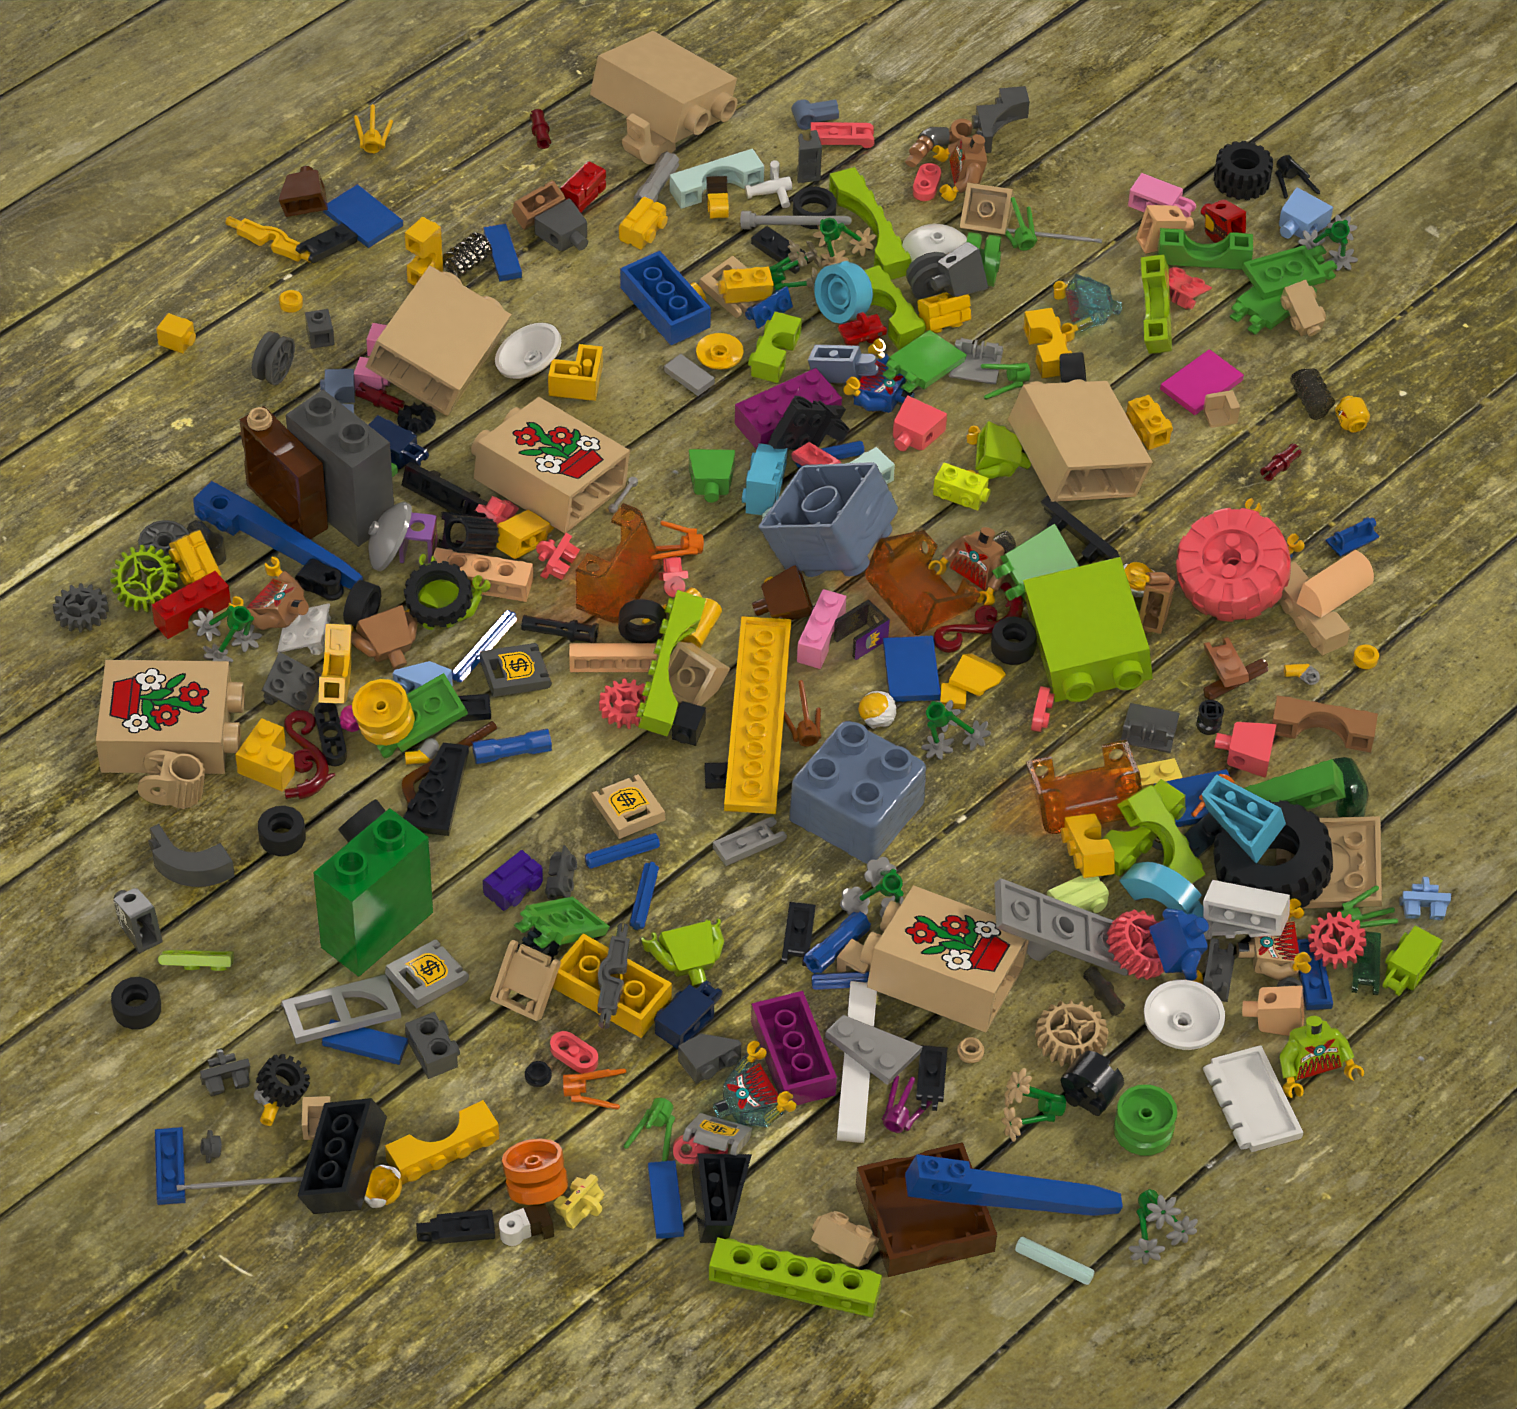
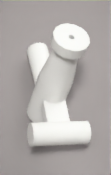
(775, 185)

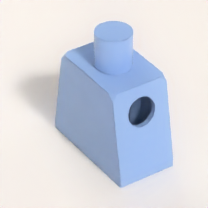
(1303, 213)

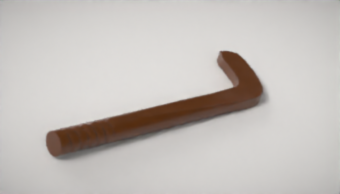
(416, 775)

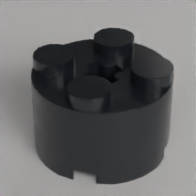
(1091, 1082)

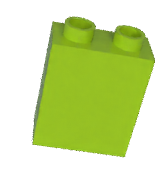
(1088, 630)

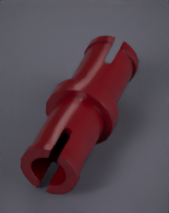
(540, 128)
(379, 398)
(1280, 462)

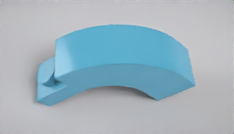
(1163, 885)

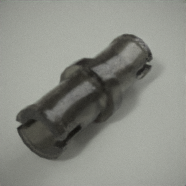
(1104, 991)

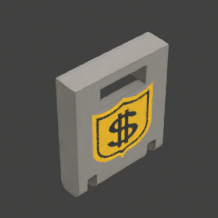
(431, 968)
(717, 1133)

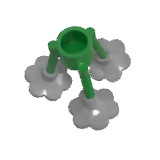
(883, 880)

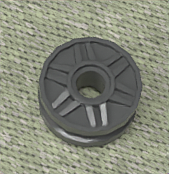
(921, 272)
(273, 358)
(160, 535)

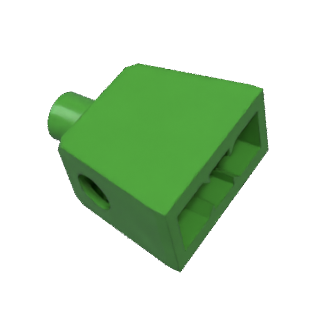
(711, 472)

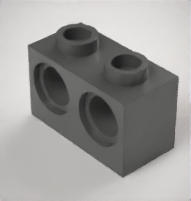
(427, 1046)

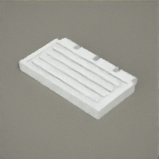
(1252, 1099)

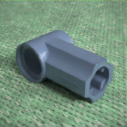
(816, 112)

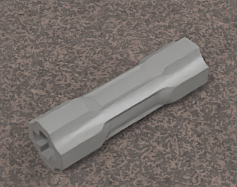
(665, 165)

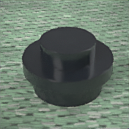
(538, 1074)

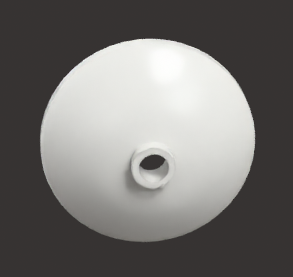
(933, 239)
(528, 350)
(1186, 1004)

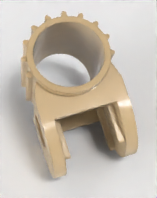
(178, 779)

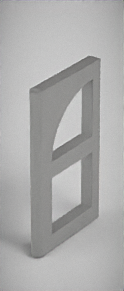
(374, 988)

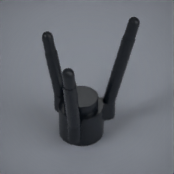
(1289, 168)

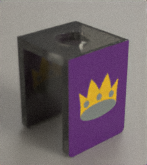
(857, 618)

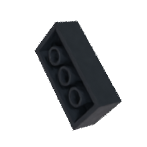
(342, 1156)

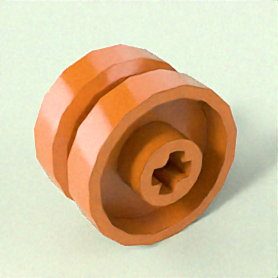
(535, 1171)

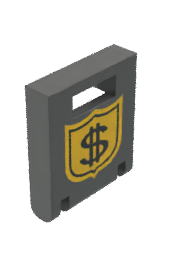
(521, 669)

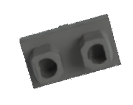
(213, 1076)

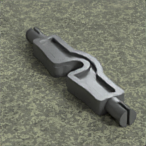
(612, 987)

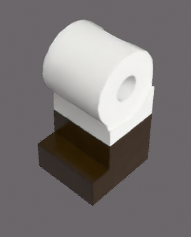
(526, 1224)

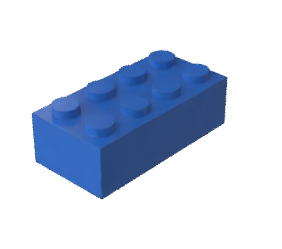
(665, 297)

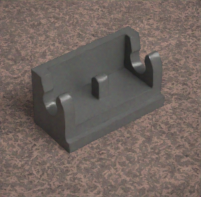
(809, 158)
(1219, 969)

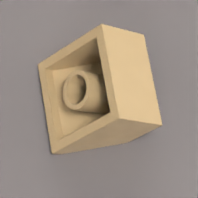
(986, 208)
(694, 674)

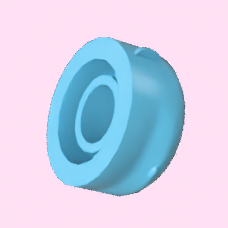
(843, 291)

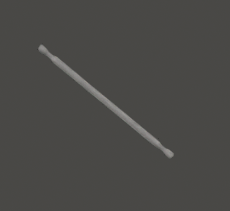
(1060, 236)
(239, 1183)

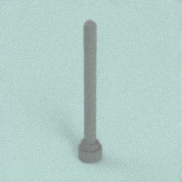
(750, 220)

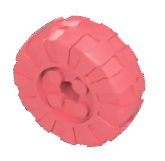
(1233, 564)

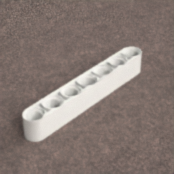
(856, 1077)

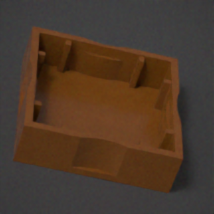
(285, 476)
(919, 1230)

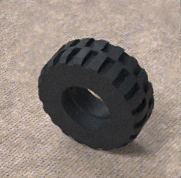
(1299, 877)

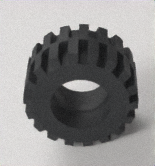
(1243, 170)

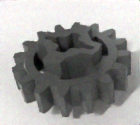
(80, 607)

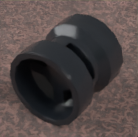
(1210, 717)

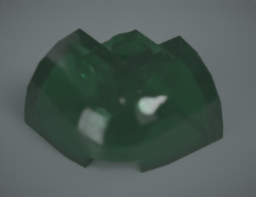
(1355, 789)

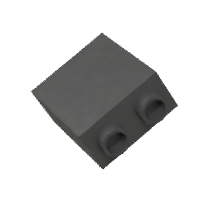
(353, 461)

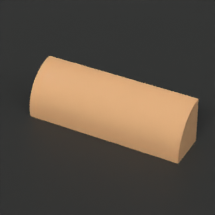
(1336, 584)
(611, 657)

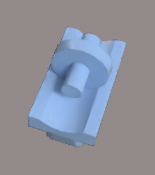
(1424, 896)

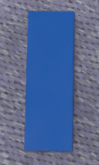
(503, 252)
(1315, 983)
(369, 1044)
(169, 1165)
(665, 1199)

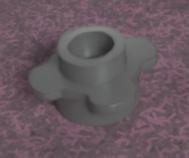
(211, 1146)

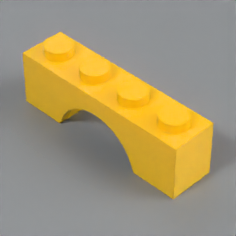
(415, 1157)

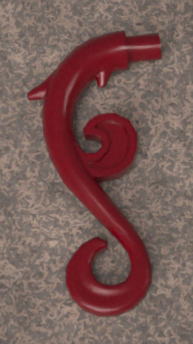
(982, 625)
(309, 752)

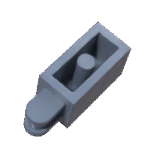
(841, 362)

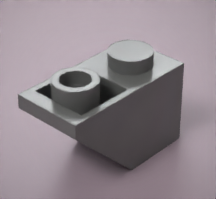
(707, 1055)

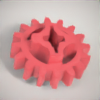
(625, 700)
(1347, 934)

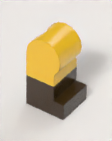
(717, 197)

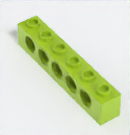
(802, 1288)

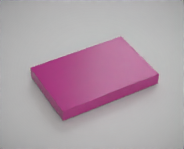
(1201, 377)

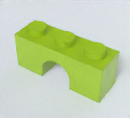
(779, 333)

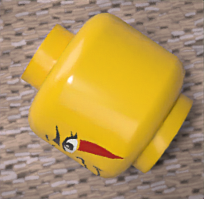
(1352, 413)

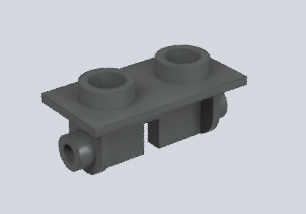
(563, 866)

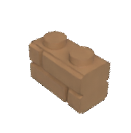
(536, 203)

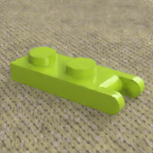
(194, 959)

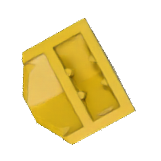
(976, 674)

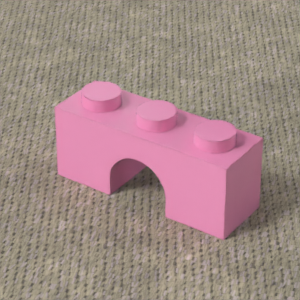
(362, 373)
(817, 634)

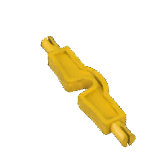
(261, 234)

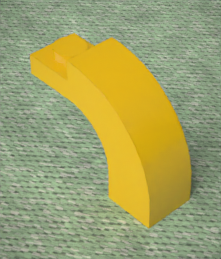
(337, 664)

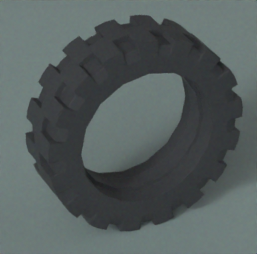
(434, 572)

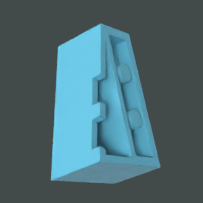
(764, 478)
(1244, 815)

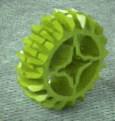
(135, 580)

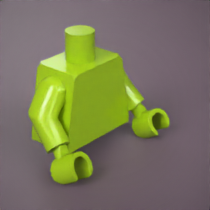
(442, 593)
(688, 949)

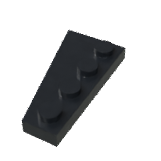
(438, 793)

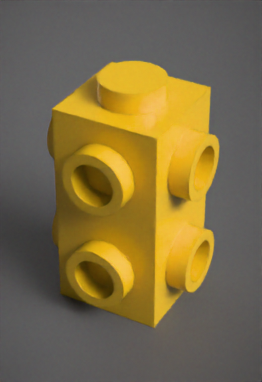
(746, 284)
(1149, 422)

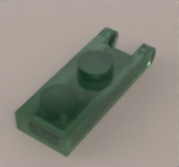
(1367, 968)

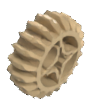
(1077, 1025)

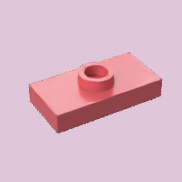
(812, 455)

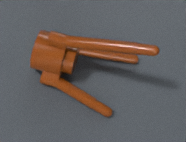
(806, 732)

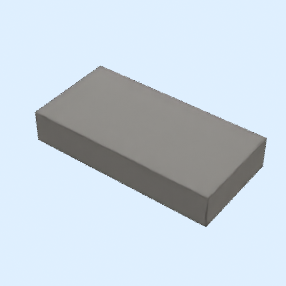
(689, 374)

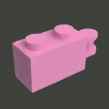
(1153, 191)

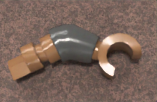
(937, 136)

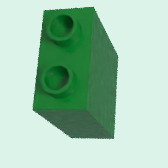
(373, 892)

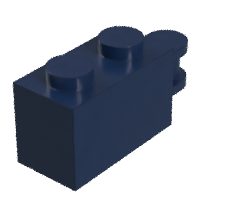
(402, 442)
(687, 1013)

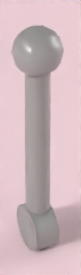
(632, 482)

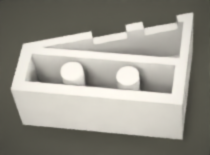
(1244, 910)

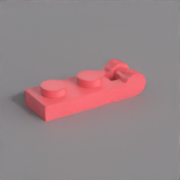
(844, 133)

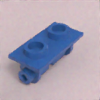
(778, 302)
(1353, 537)

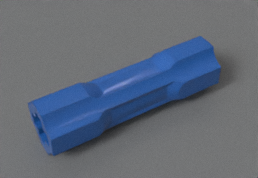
(493, 749)
(824, 953)

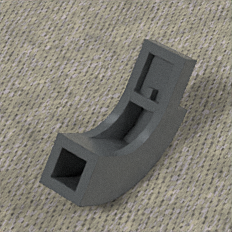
(189, 868)

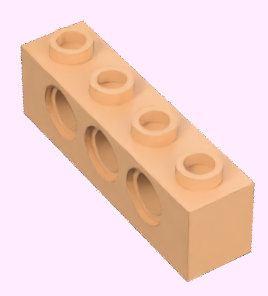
(507, 577)

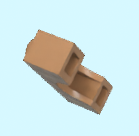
(1351, 725)

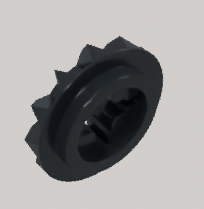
(413, 424)

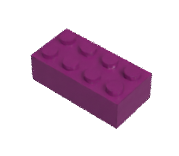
(762, 412)
(793, 1048)

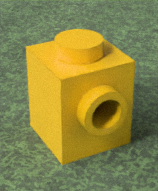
(176, 333)

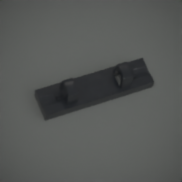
(440, 491)
(1094, 544)

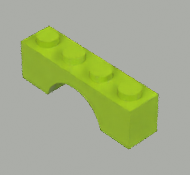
(1157, 303)
(904, 324)
(1148, 811)
(1131, 844)

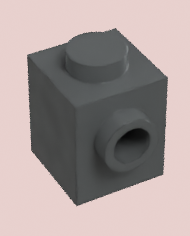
(319, 328)

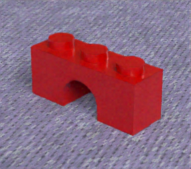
(174, 611)

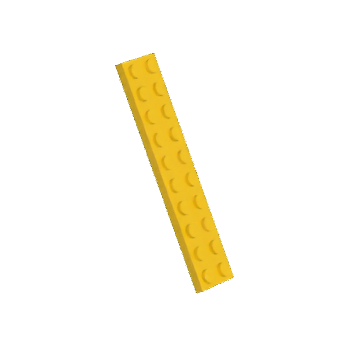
(758, 715)

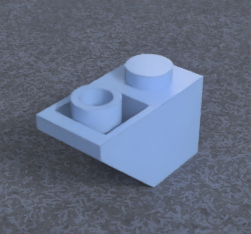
(419, 674)

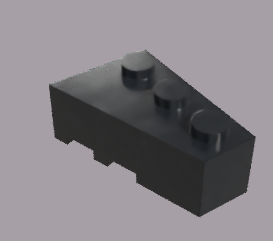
(717, 1192)

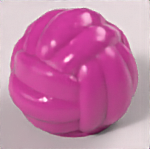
(348, 720)

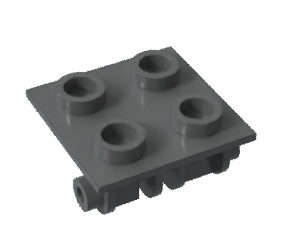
(291, 683)
(1150, 727)

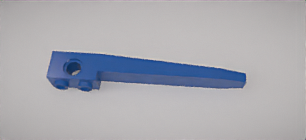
(233, 513)
(956, 1183)

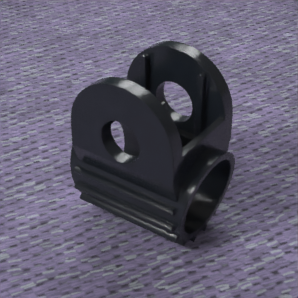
(480, 534)

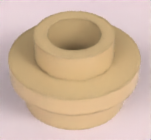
(259, 419)
(970, 1044)

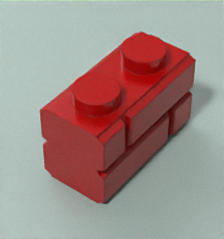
(585, 185)

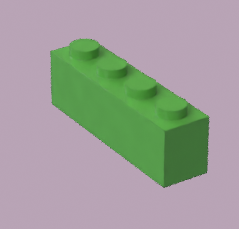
(1305, 786)

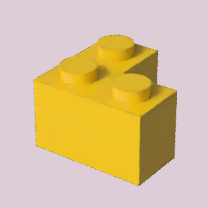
(577, 378)
(263, 756)

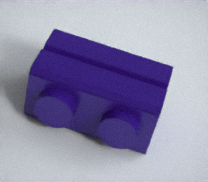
(513, 880)

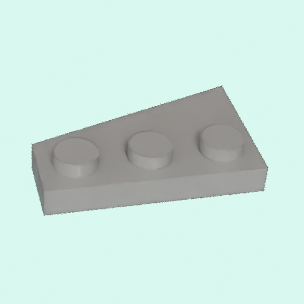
(873, 1048)

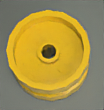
(383, 712)

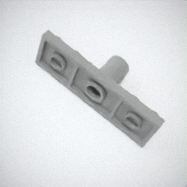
(1053, 926)

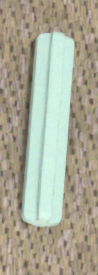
(1054, 1260)

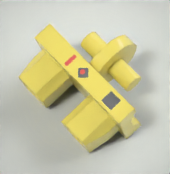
(583, 1201)

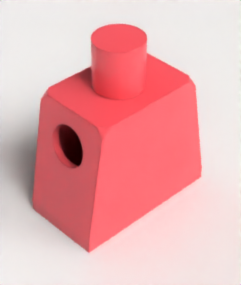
(917, 425)
(1248, 746)

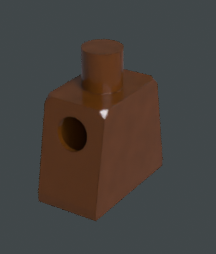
(303, 193)
(785, 596)

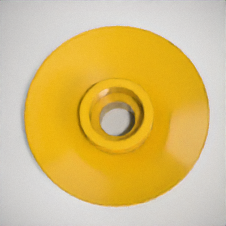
(719, 351)

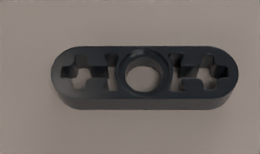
(328, 742)

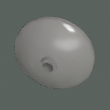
(388, 535)

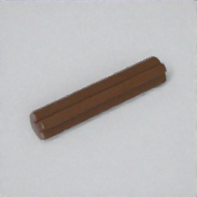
(1217, 688)

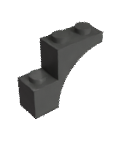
(1008, 107)

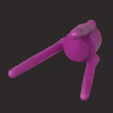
(897, 1118)

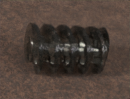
(467, 254)
(1312, 392)

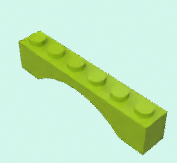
(853, 194)
(660, 703)

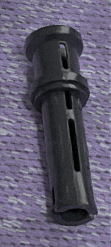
(572, 633)

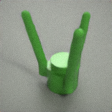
(1024, 237)
(1015, 372)
(1356, 914)
(657, 1115)

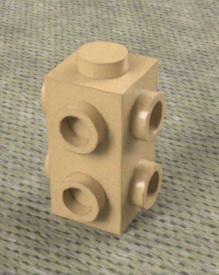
(1303, 308)
(843, 1238)

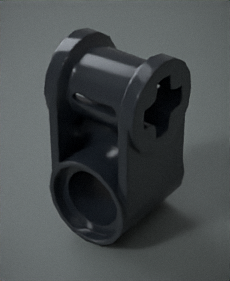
(320, 580)

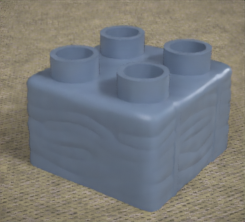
(830, 518)
(858, 791)

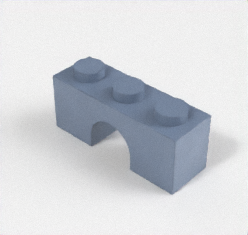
(340, 385)

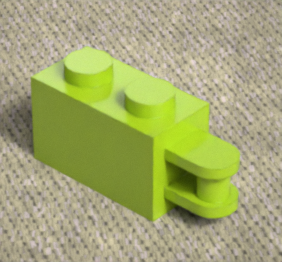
(1411, 960)

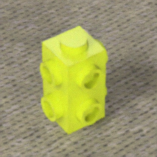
(961, 486)

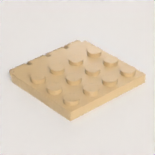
(1355, 862)

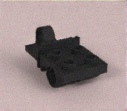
(808, 423)

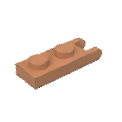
(1227, 663)

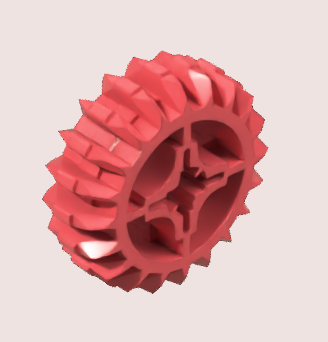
(1134, 945)

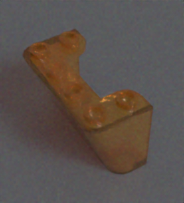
(627, 573)
(911, 589)
(1085, 791)

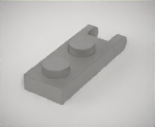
(748, 841)

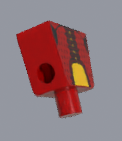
(1223, 219)

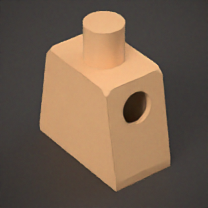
(1160, 217)
(1277, 1009)

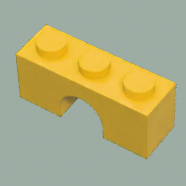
(426, 243)
(1044, 329)
(1084, 843)

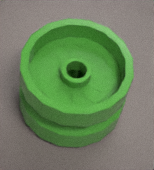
(990, 254)
(1145, 1120)

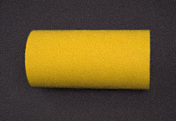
(709, 617)

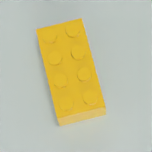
(642, 992)

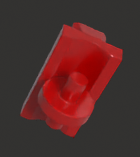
(862, 329)

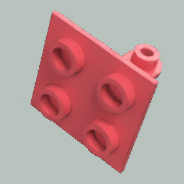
(1185, 287)

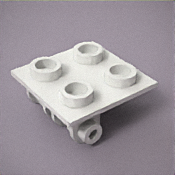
(306, 631)

